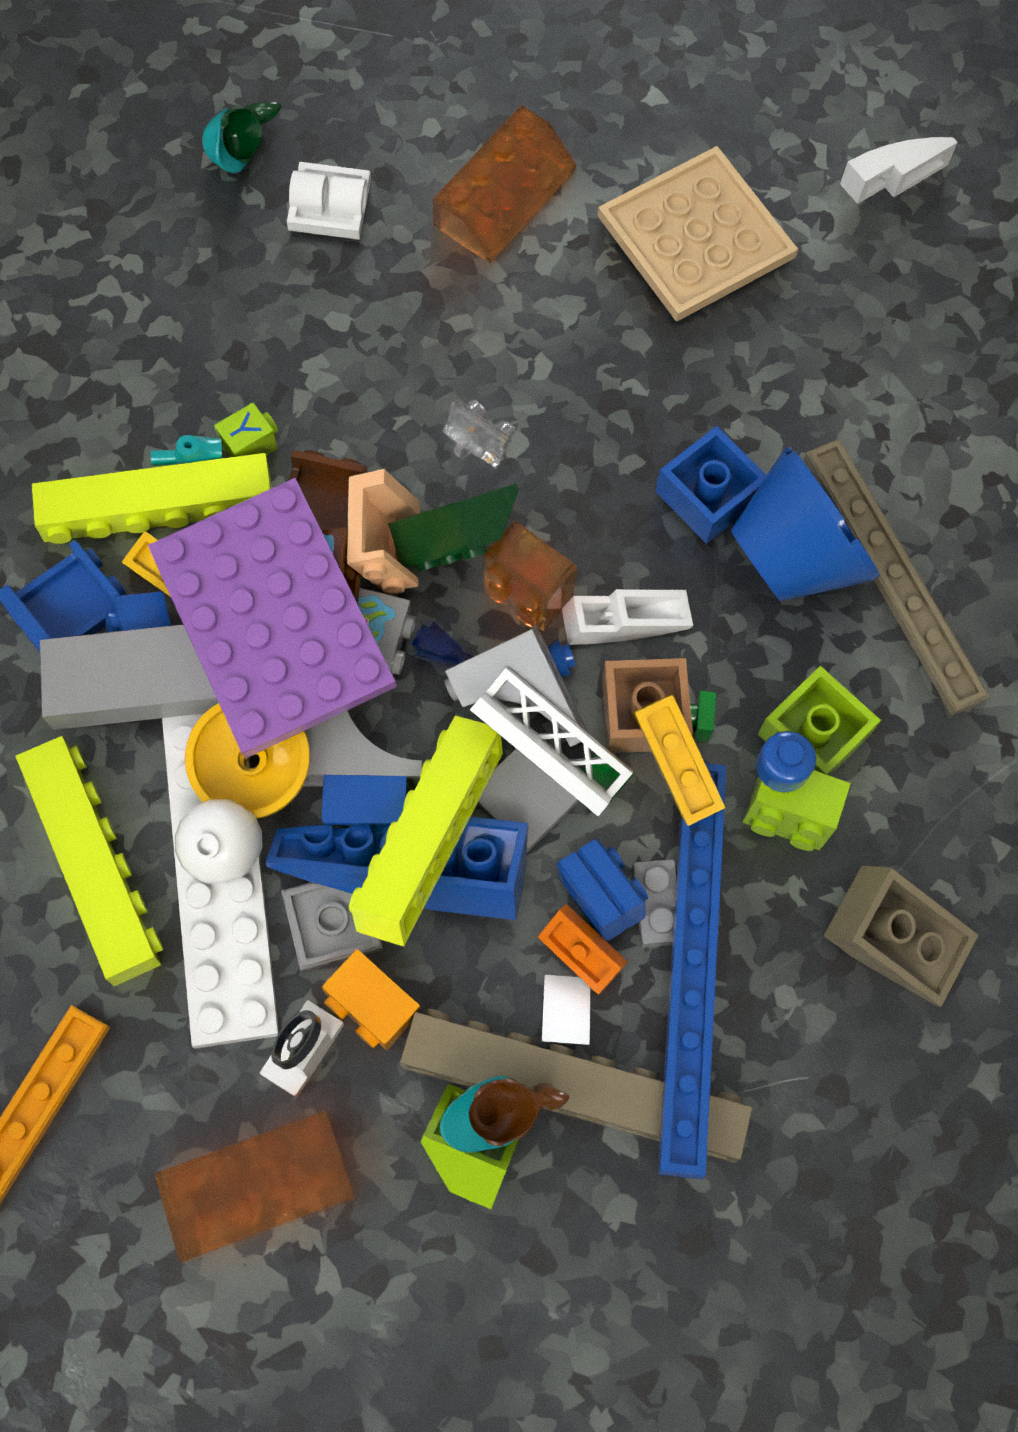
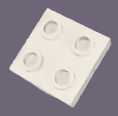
(328, 200)

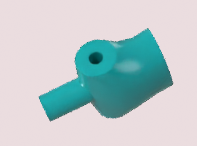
(188, 450)

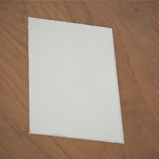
(566, 1010)

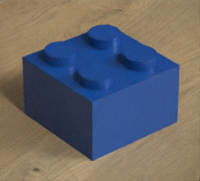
(709, 484)

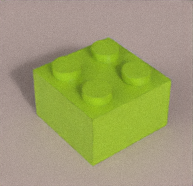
(825, 716)
(802, 815)

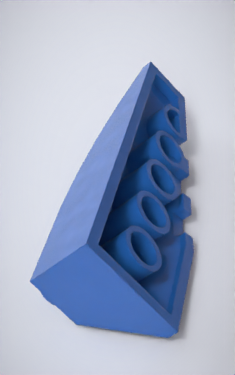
(479, 878)

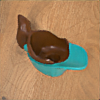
(496, 1113)

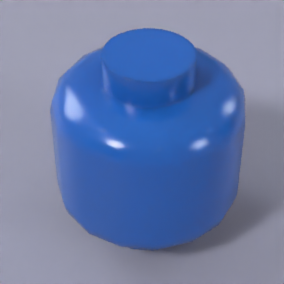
(786, 761)

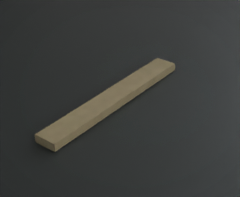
(899, 580)

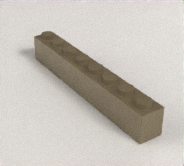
(594, 1087)

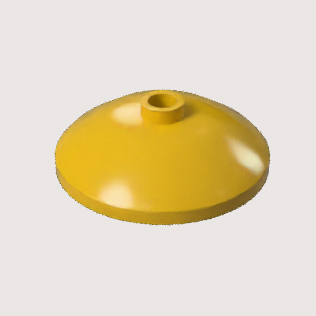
(221, 771)

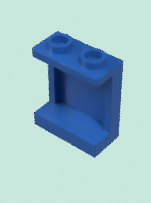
(64, 599)

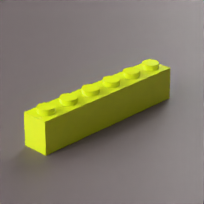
(145, 497)
(426, 831)
(89, 861)

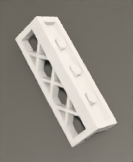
(541, 751)

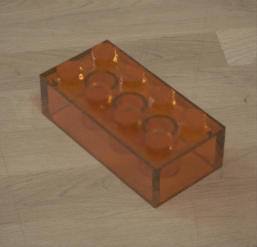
(254, 1187)

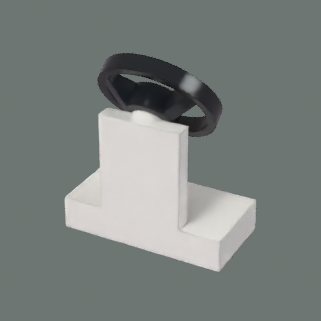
(301, 1048)

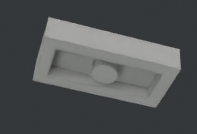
(660, 885)

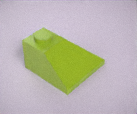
(466, 1174)

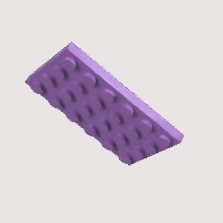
(271, 617)

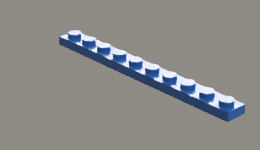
(692, 994)

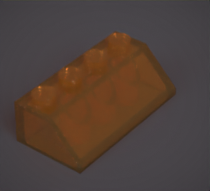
(503, 185)

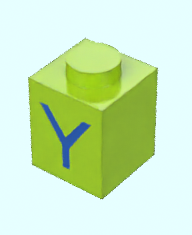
(247, 432)

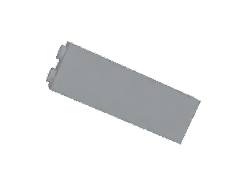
(122, 678)

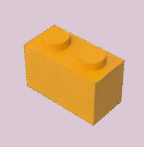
(370, 1000)

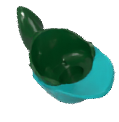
(236, 134)

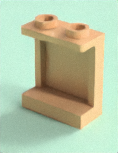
(372, 504)

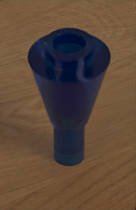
(437, 645)

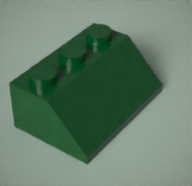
(453, 530)

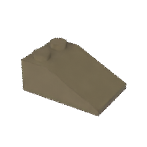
(901, 933)

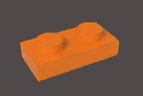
(582, 949)

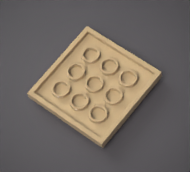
(697, 233)

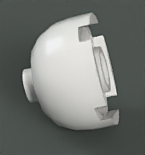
(218, 841)

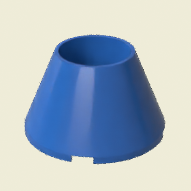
(800, 535)

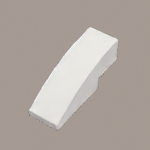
(896, 166)
(626, 616)

